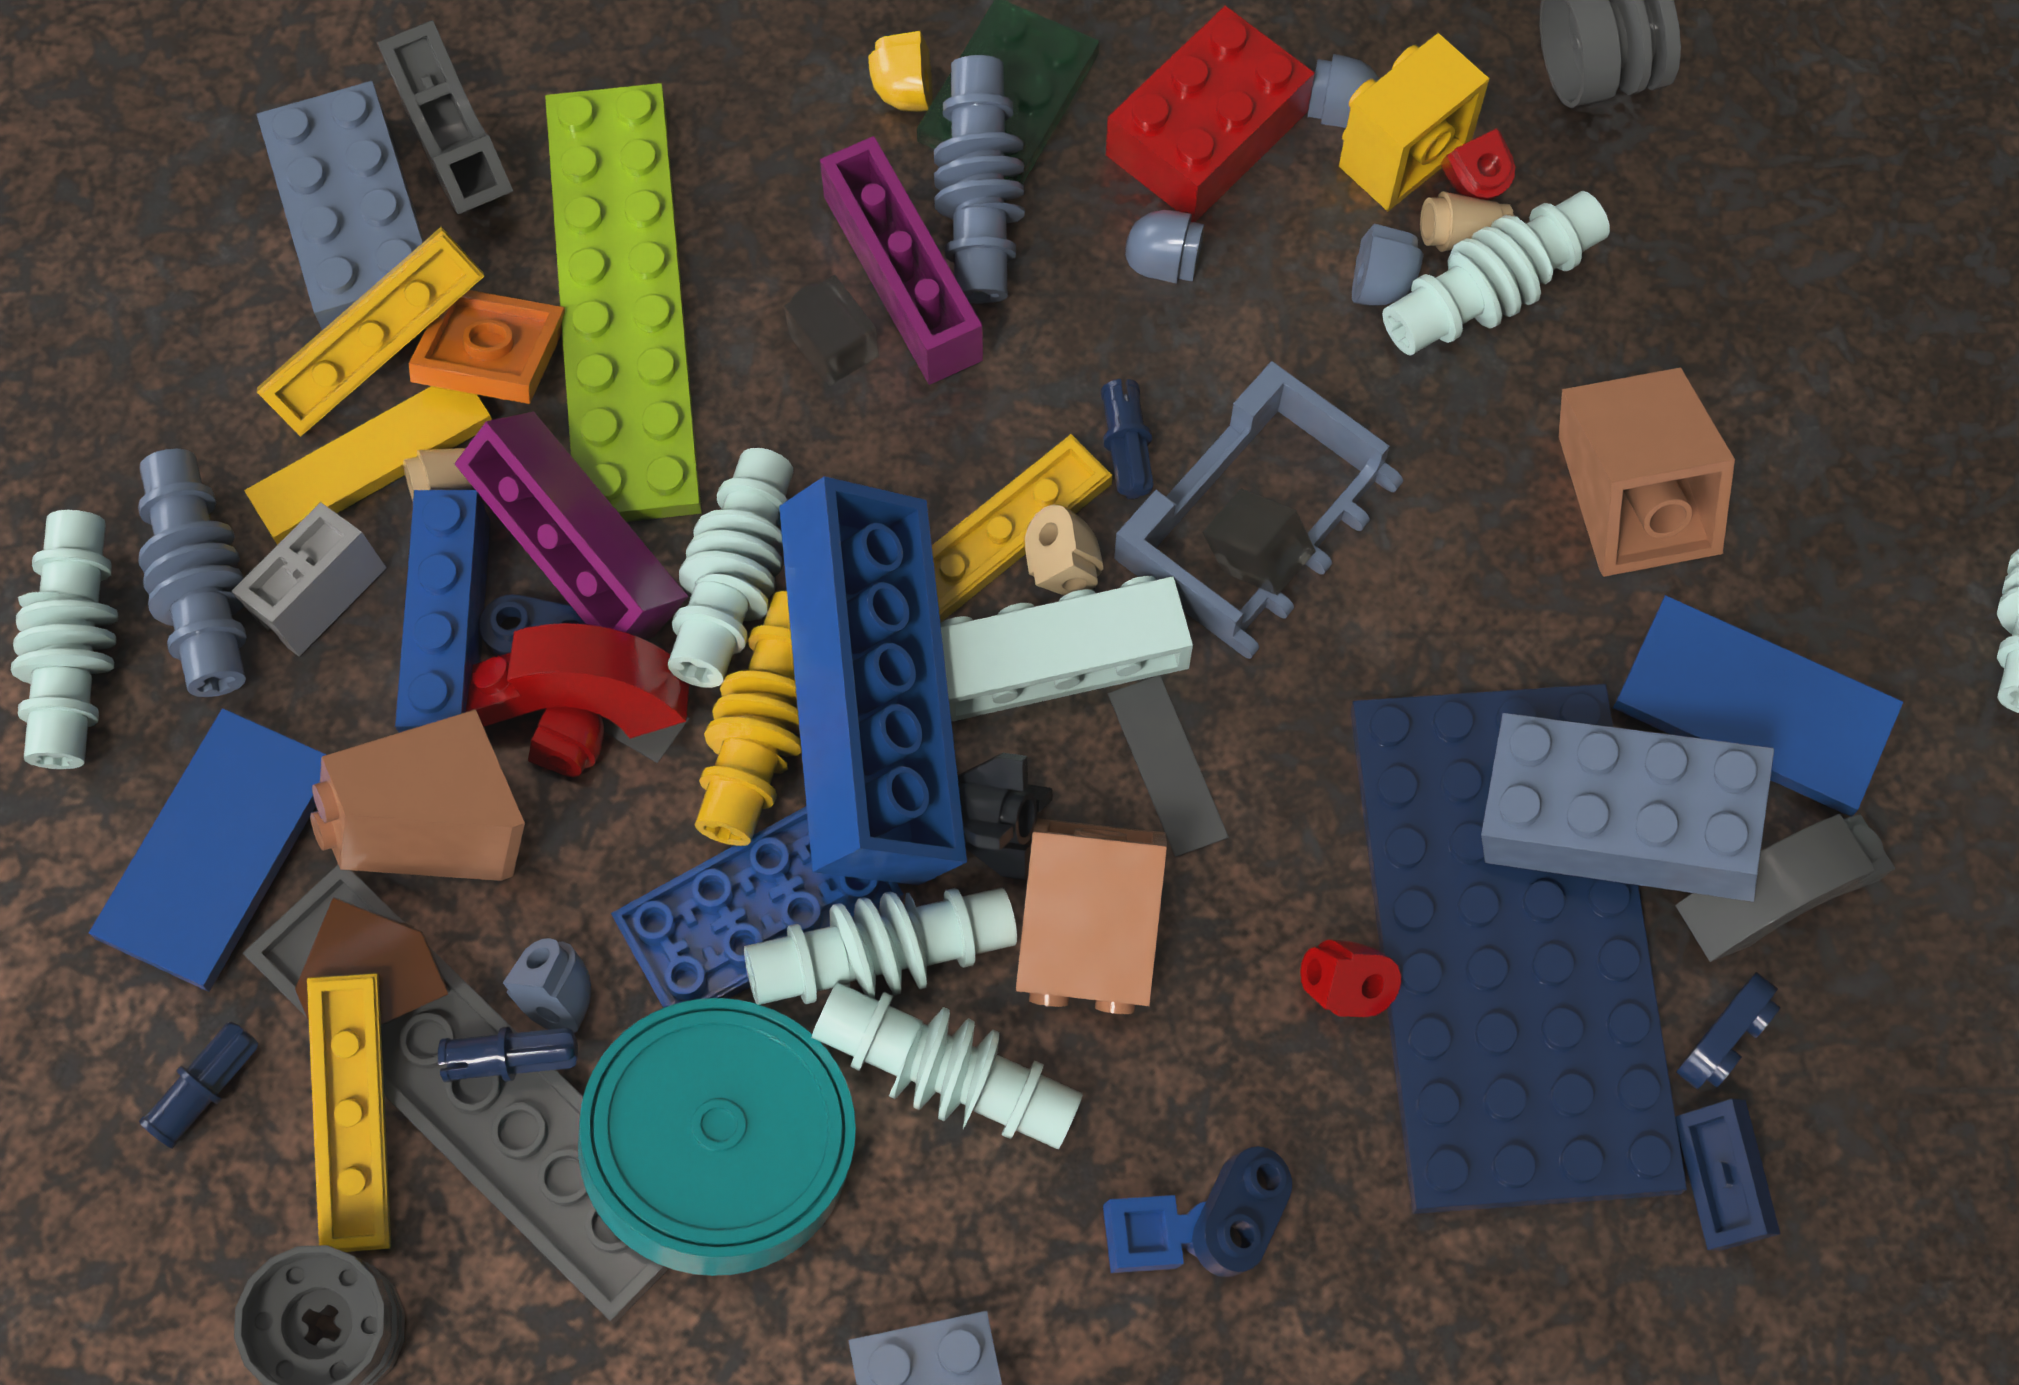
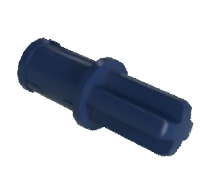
(1127, 438)
(507, 1054)
(199, 1084)

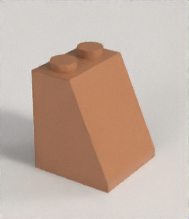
(1646, 470)
(420, 804)
(1091, 915)

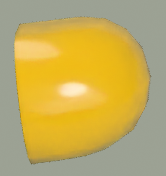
(902, 71)

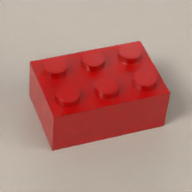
(1209, 113)

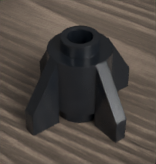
(1001, 811)

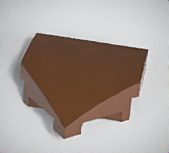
(368, 943)

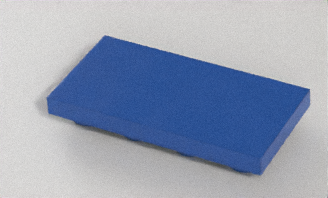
(1734, 687)
(212, 851)
(696, 925)

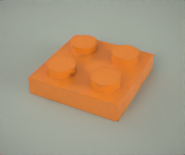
(488, 346)

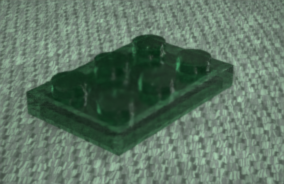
(1040, 76)

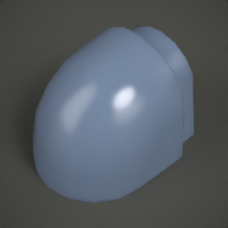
(1334, 86)
(1165, 245)
(1385, 266)
(550, 985)

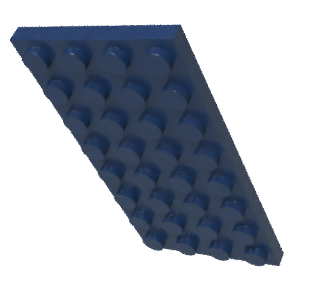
(1522, 991)

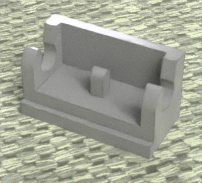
(310, 578)

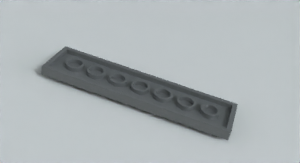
(503, 1136)

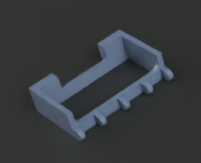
(1269, 393)

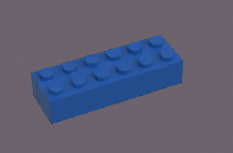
(871, 684)

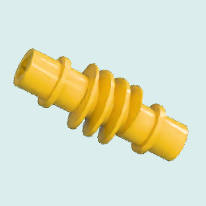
(749, 732)

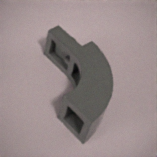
(444, 118)
(1791, 879)

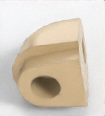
(1062, 551)

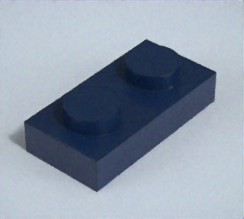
(1727, 1175)

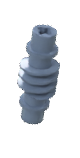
(974, 175)
(191, 573)

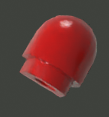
(1481, 167)
(567, 740)
(1350, 978)

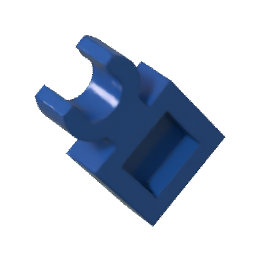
(1148, 1233)

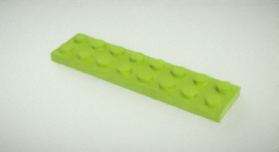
(622, 300)

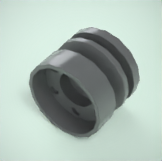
(1608, 46)
(289, 1295)

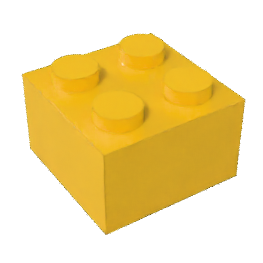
(1411, 120)

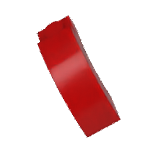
(583, 670)

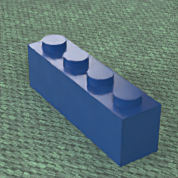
(442, 605)

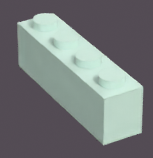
(1064, 646)

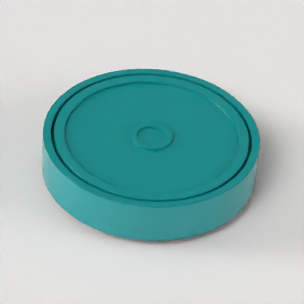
(715, 1136)

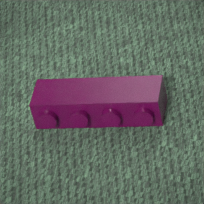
(902, 260)
(569, 527)

